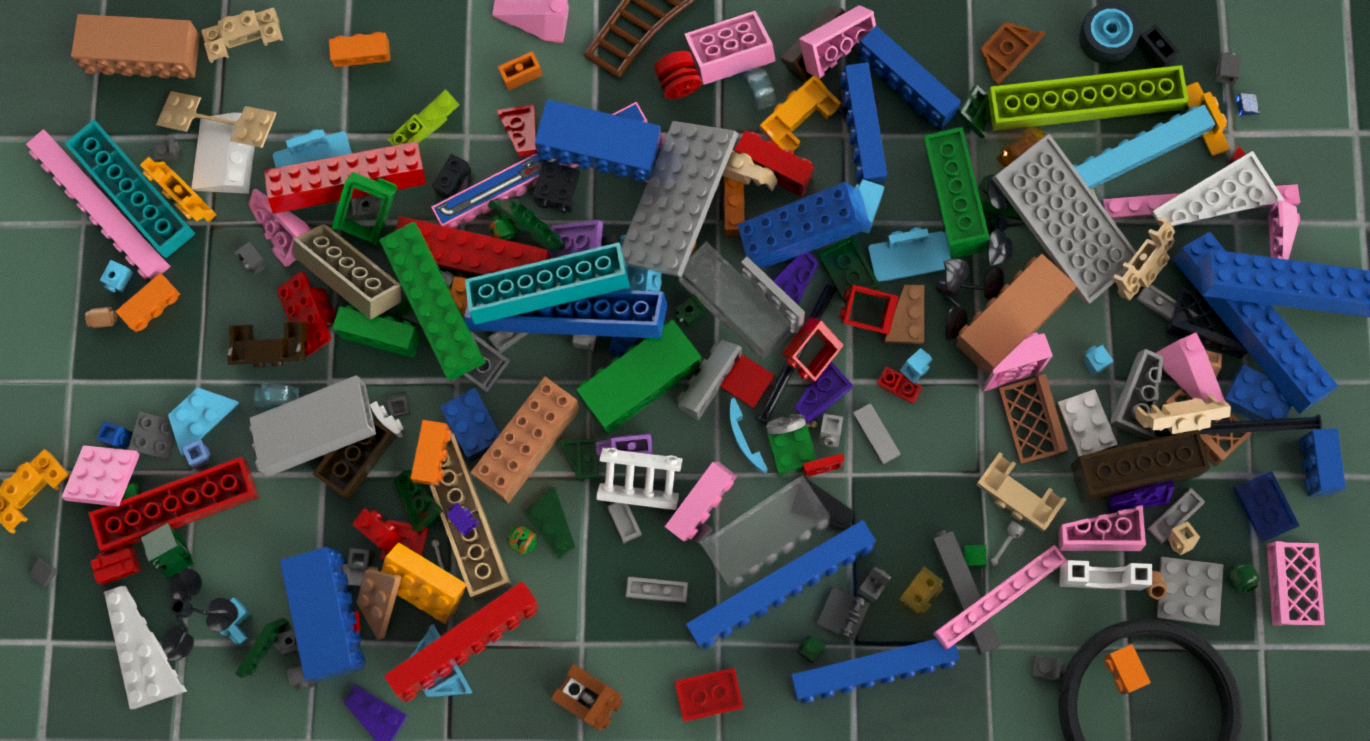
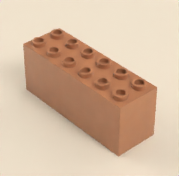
(136, 46)
(1015, 313)
(526, 440)

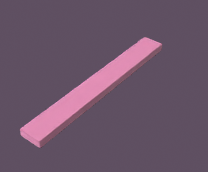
(999, 597)

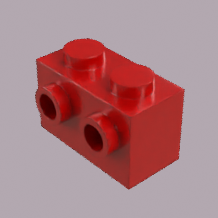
(376, 529)

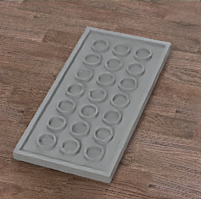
(677, 197)
(1066, 218)

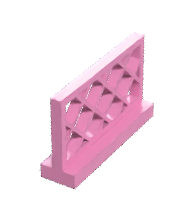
(1279, 580)

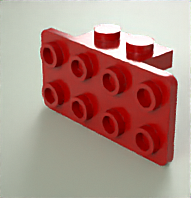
(308, 305)

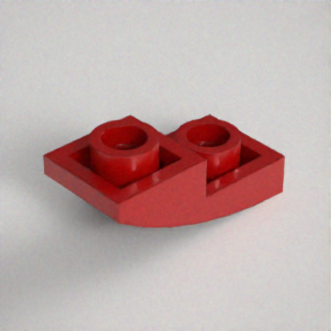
(899, 385)

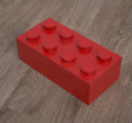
(791, 172)

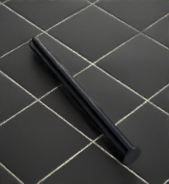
(787, 370)
(1256, 426)

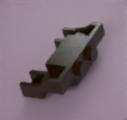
(274, 351)

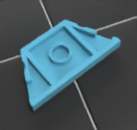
(198, 416)
(451, 684)

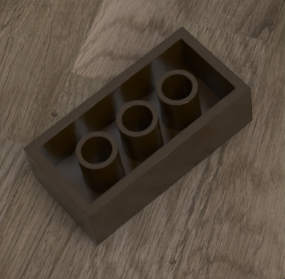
(350, 465)

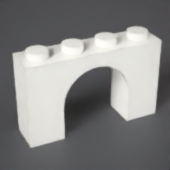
(1081, 575)

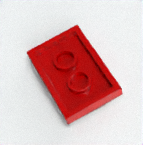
(709, 694)

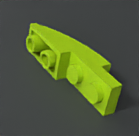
(425, 123)

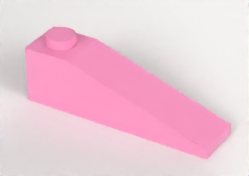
(539, 17)

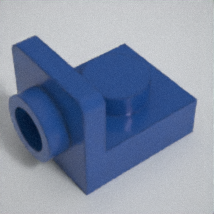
(620, 344)
(114, 435)

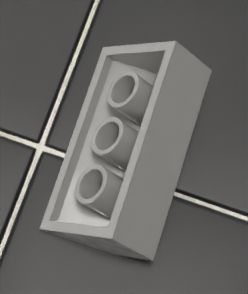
(710, 378)

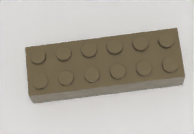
(347, 271)

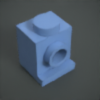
(197, 454)

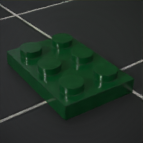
(847, 267)

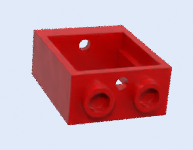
(888, 312)
(823, 358)

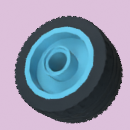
(1109, 33)

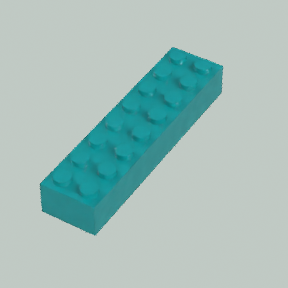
(129, 189)
(547, 283)

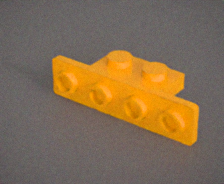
(1214, 139)

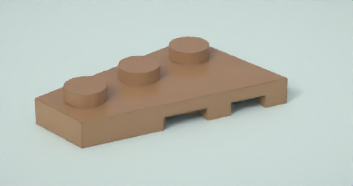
(908, 317)

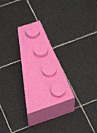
(834, 39)
(701, 500)
(1105, 533)

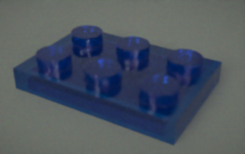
(1266, 506)

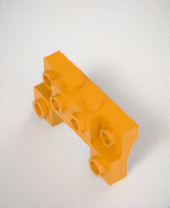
(796, 110)
(174, 187)
(25, 484)

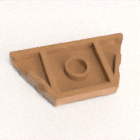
(377, 599)

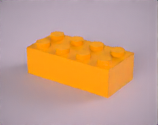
(424, 583)

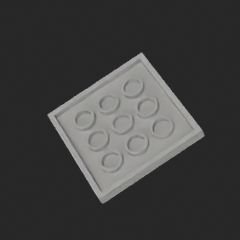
(773, 294)

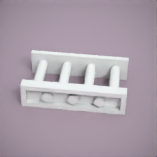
(638, 496)

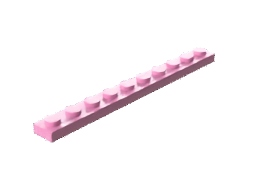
(1143, 205)

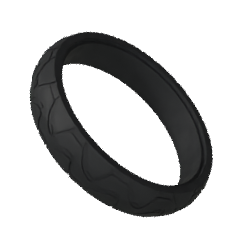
(1195, 644)

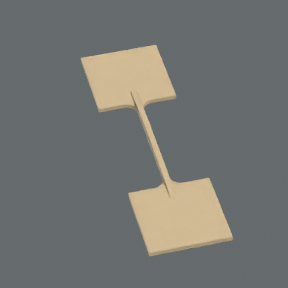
(250, 128)

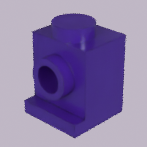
(462, 519)

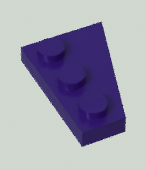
(797, 276)
(823, 393)
(1148, 497)
(374, 714)

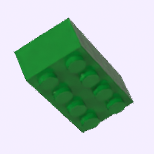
(378, 332)

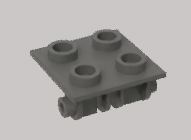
(152, 436)
(843, 613)

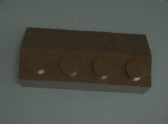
(793, 57)

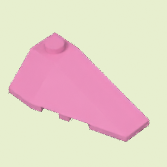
(279, 227)
(1282, 229)
(1190, 368)

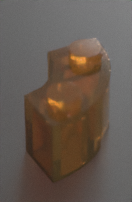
(1013, 151)

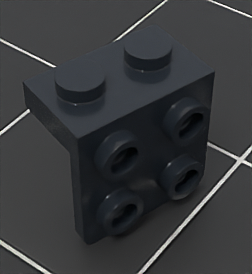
(556, 186)

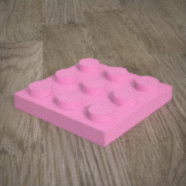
(100, 475)

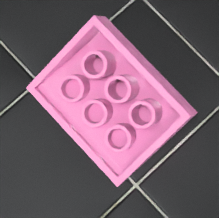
(730, 47)
(1022, 363)

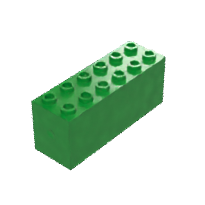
(956, 193)
(639, 377)

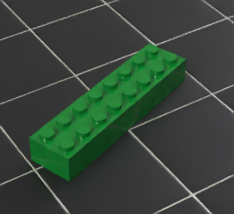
(432, 301)

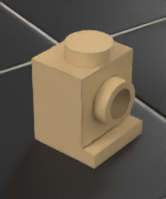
(1179, 541)

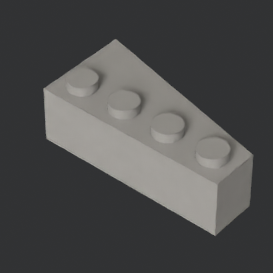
(1139, 391)

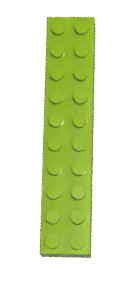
(1087, 98)

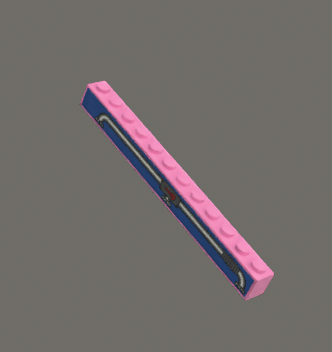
(504, 184)

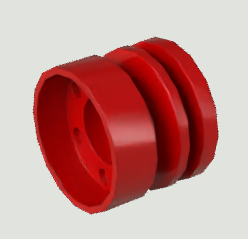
(677, 75)

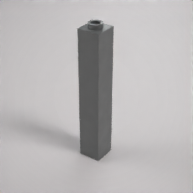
(963, 587)

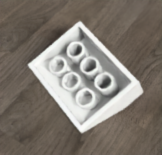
(220, 162)

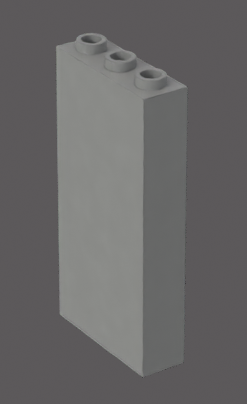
(312, 426)

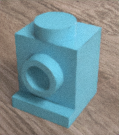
(916, 365)

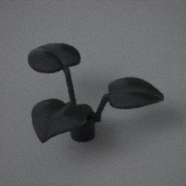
(999, 247)
(955, 273)
(220, 617)

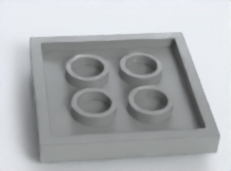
(1192, 591)

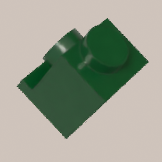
(689, 318)
(811, 648)

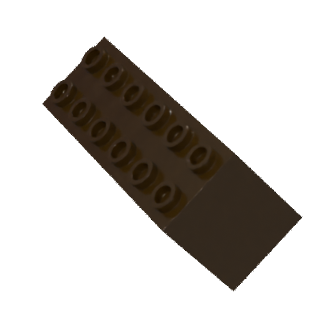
(1139, 466)

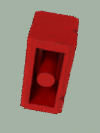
(115, 565)

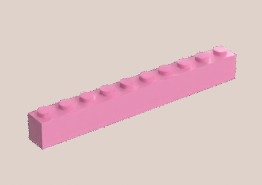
(100, 208)

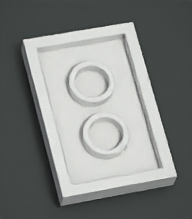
(1087, 423)

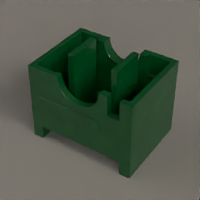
(167, 550)

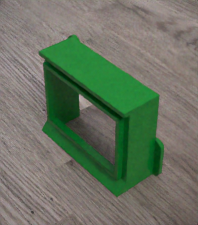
(379, 188)

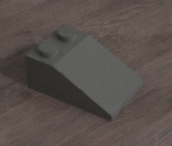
(488, 373)

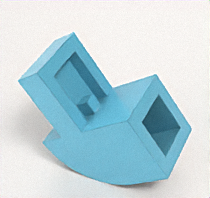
(237, 634)

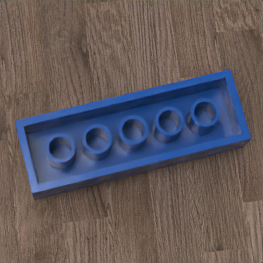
(908, 78)
(864, 123)

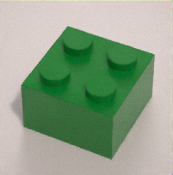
(791, 450)

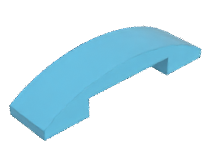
(754, 459)

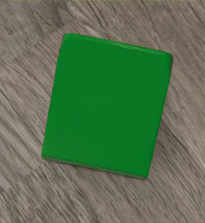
(131, 490)
(975, 555)

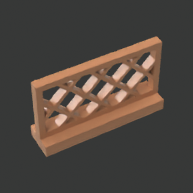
(1049, 411)
(1212, 448)

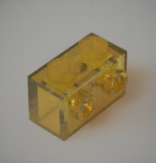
(921, 591)

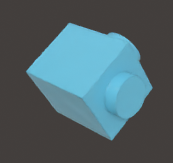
(116, 277)
(1097, 360)

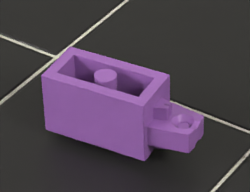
(629, 442)

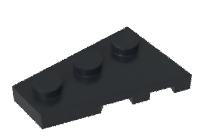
(840, 514)

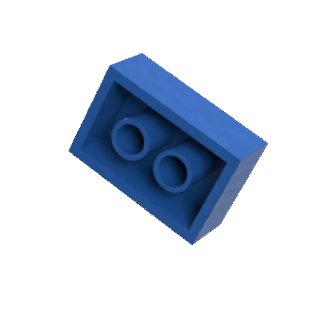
(1256, 396)
(471, 424)
(1322, 462)

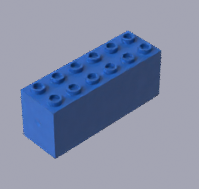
(598, 140)
(804, 225)
(322, 614)

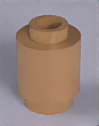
(100, 317)
(1158, 588)

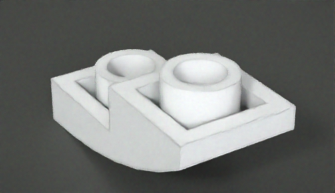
(389, 422)

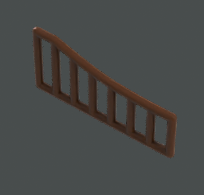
(639, 44)

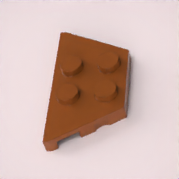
(1007, 49)

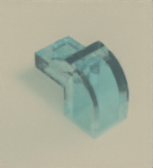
(760, 87)
(274, 395)

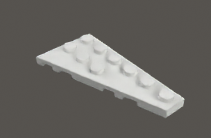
(1228, 191)
(141, 657)

